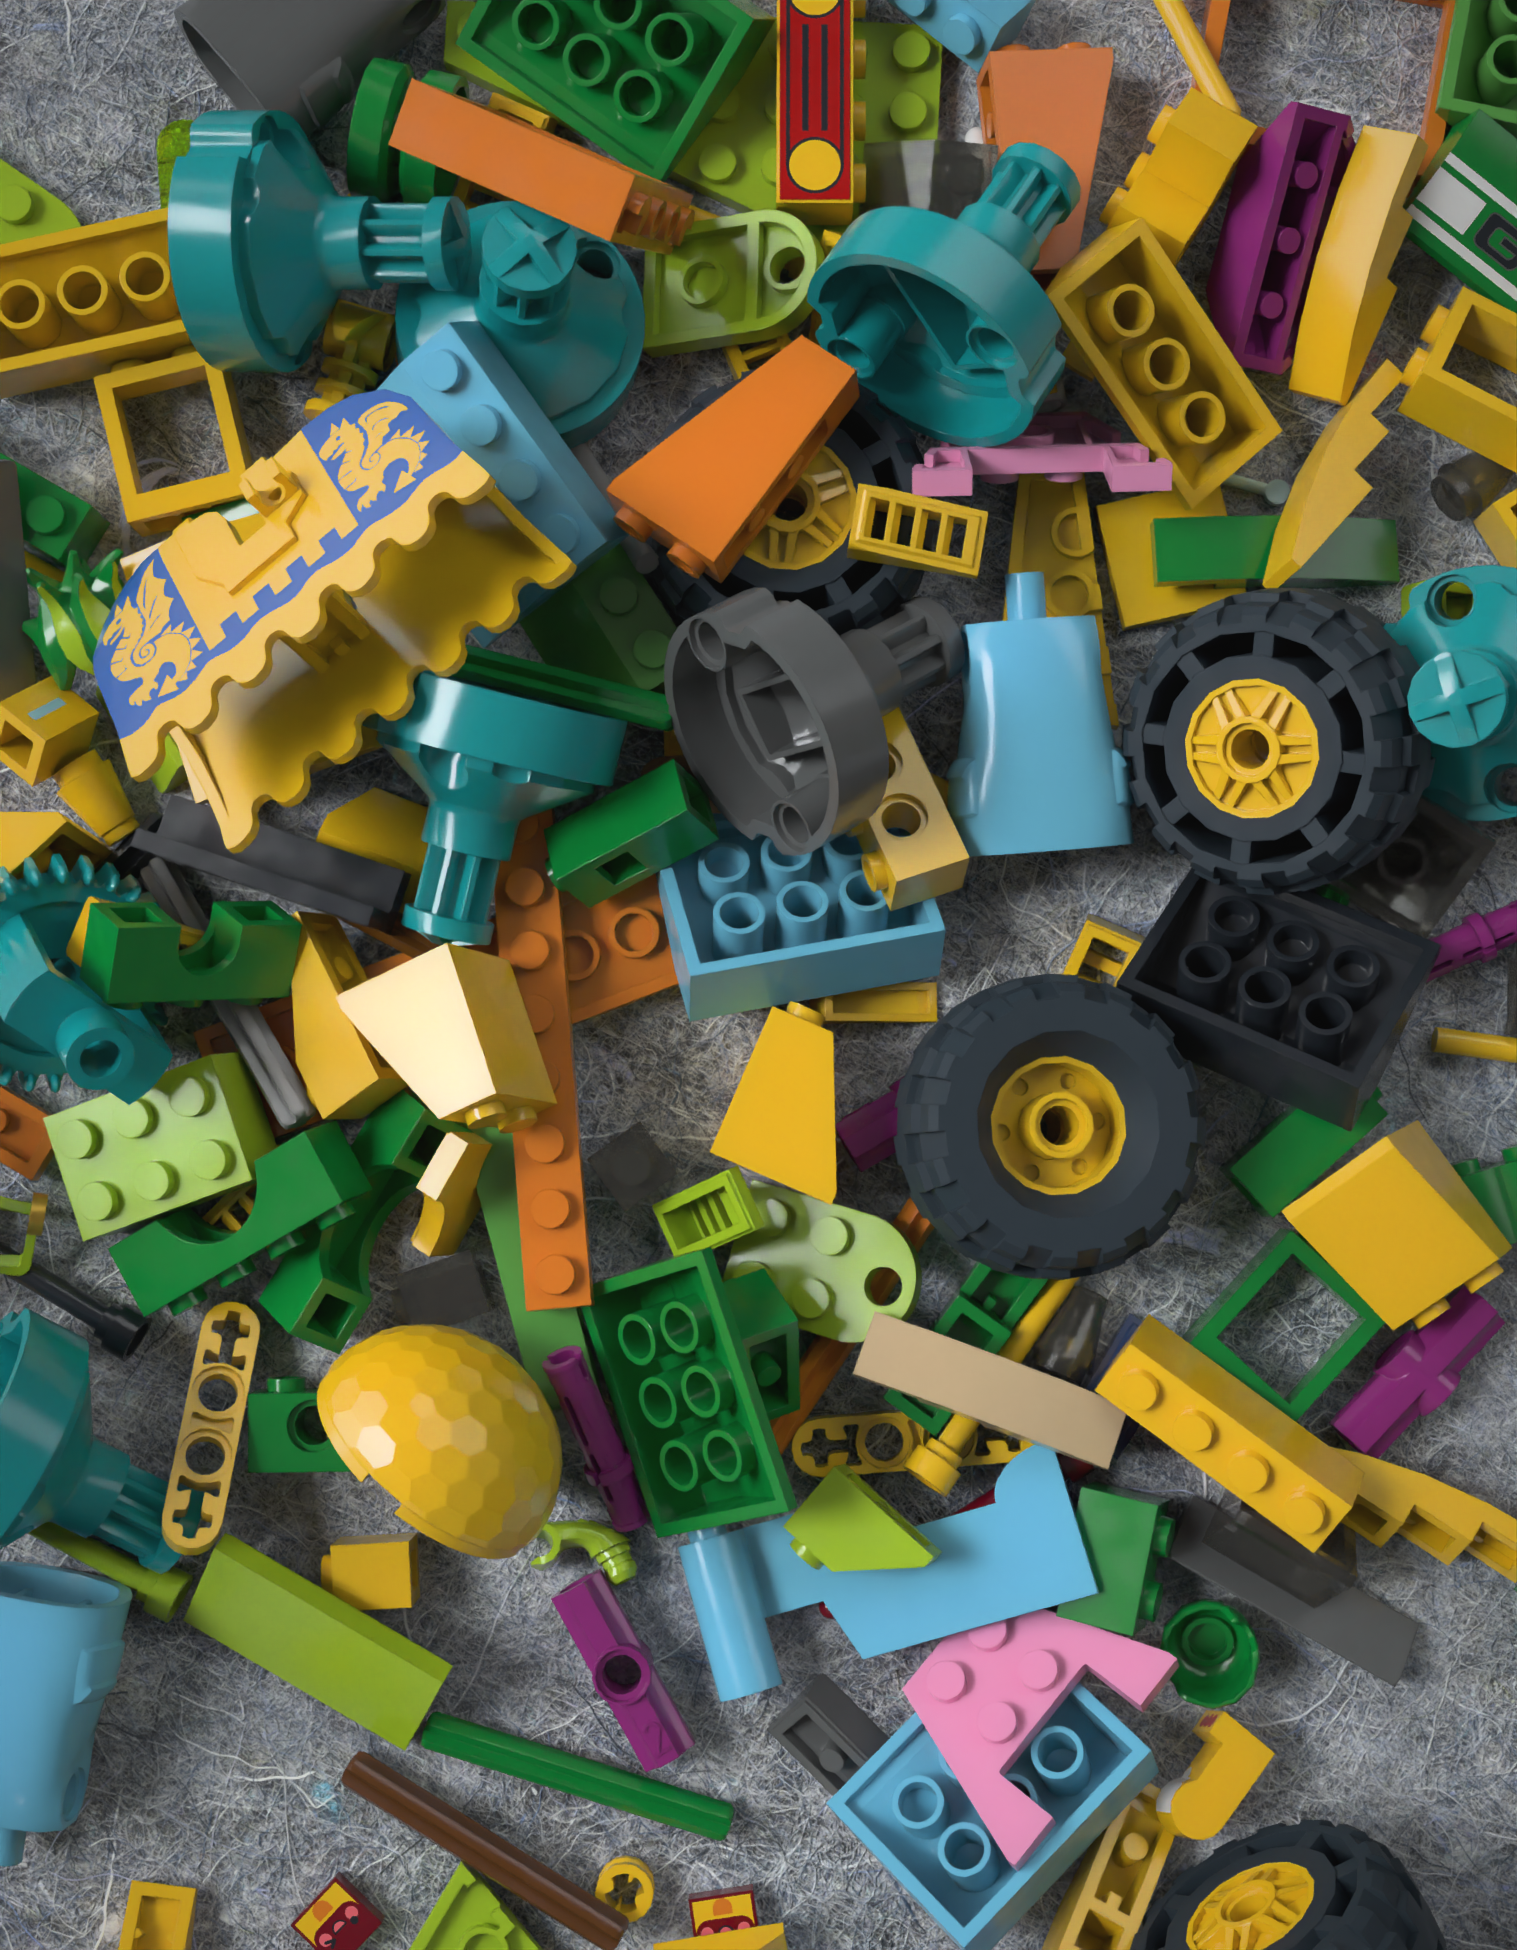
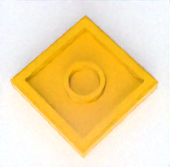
(1128, 558)

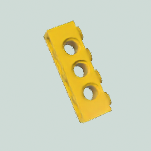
(933, 855)

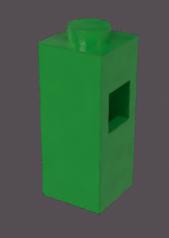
(629, 834)
(1293, 1155)

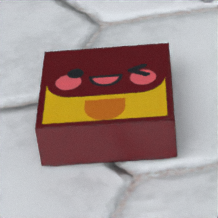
(723, 1910)
(338, 1917)

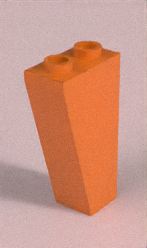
(1057, 104)
(736, 460)

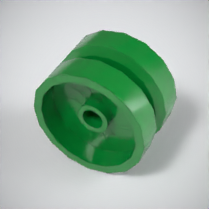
(375, 166)

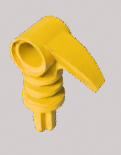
(359, 341)

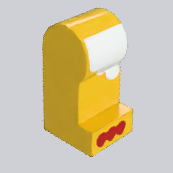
(1214, 1780)

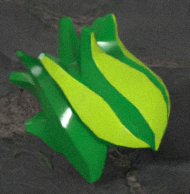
(73, 614)

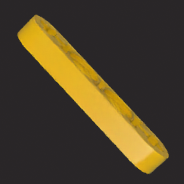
(210, 1426)
(912, 1435)

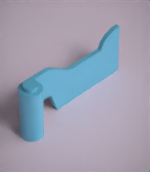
(990, 1569)

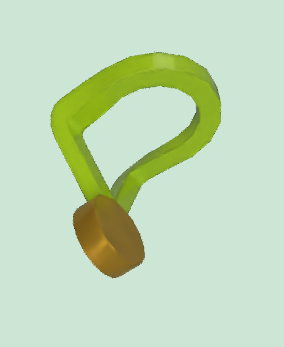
(20, 1264)

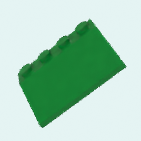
(622, 71)
(686, 1396)

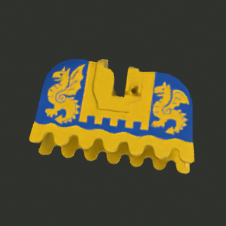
(257, 651)

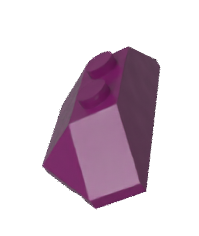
(1275, 232)

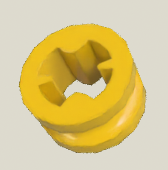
(644, 1894)

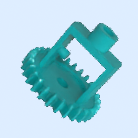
(46, 1011)

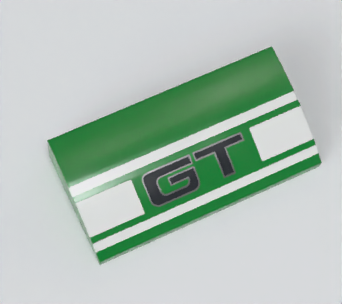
(1469, 208)

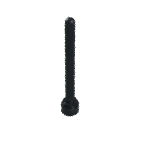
(115, 1326)

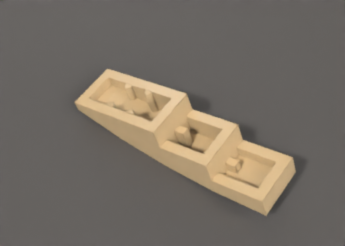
(990, 1390)

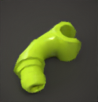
(602, 1543)

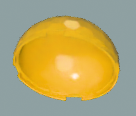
(447, 1434)

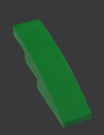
(1237, 549)
(976, 1314)

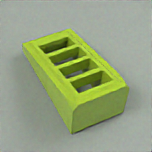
(708, 1213)

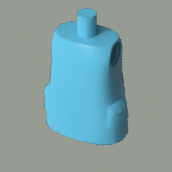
(1036, 735)
(55, 1671)

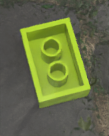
(165, 1151)

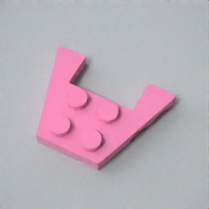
(1052, 444)
(996, 1689)

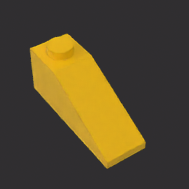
(335, 1059)
(1113, 1881)

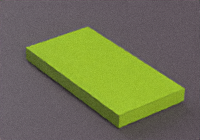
(316, 1641)

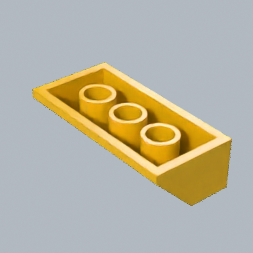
(86, 302)
(1161, 359)

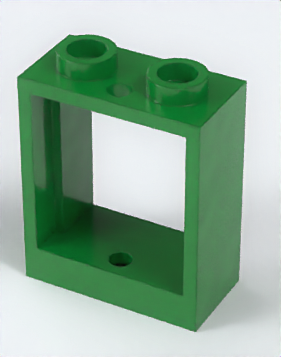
(1244, 1287)

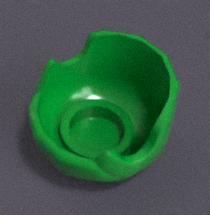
(1213, 1651)

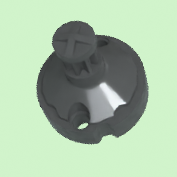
(791, 714)

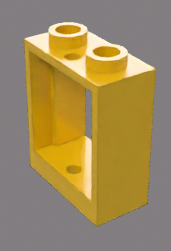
(1452, 404)
(164, 508)

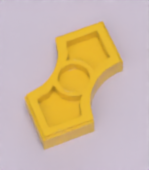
(450, 1193)

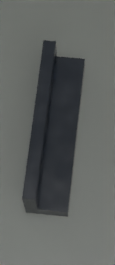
(281, 866)

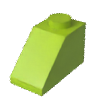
(855, 1528)

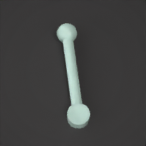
(1274, 492)

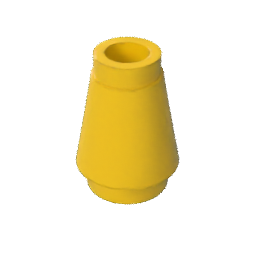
(97, 797)

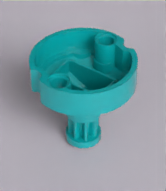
(271, 244)
(947, 307)
(557, 326)
(1466, 688)
(485, 767)
(55, 1463)

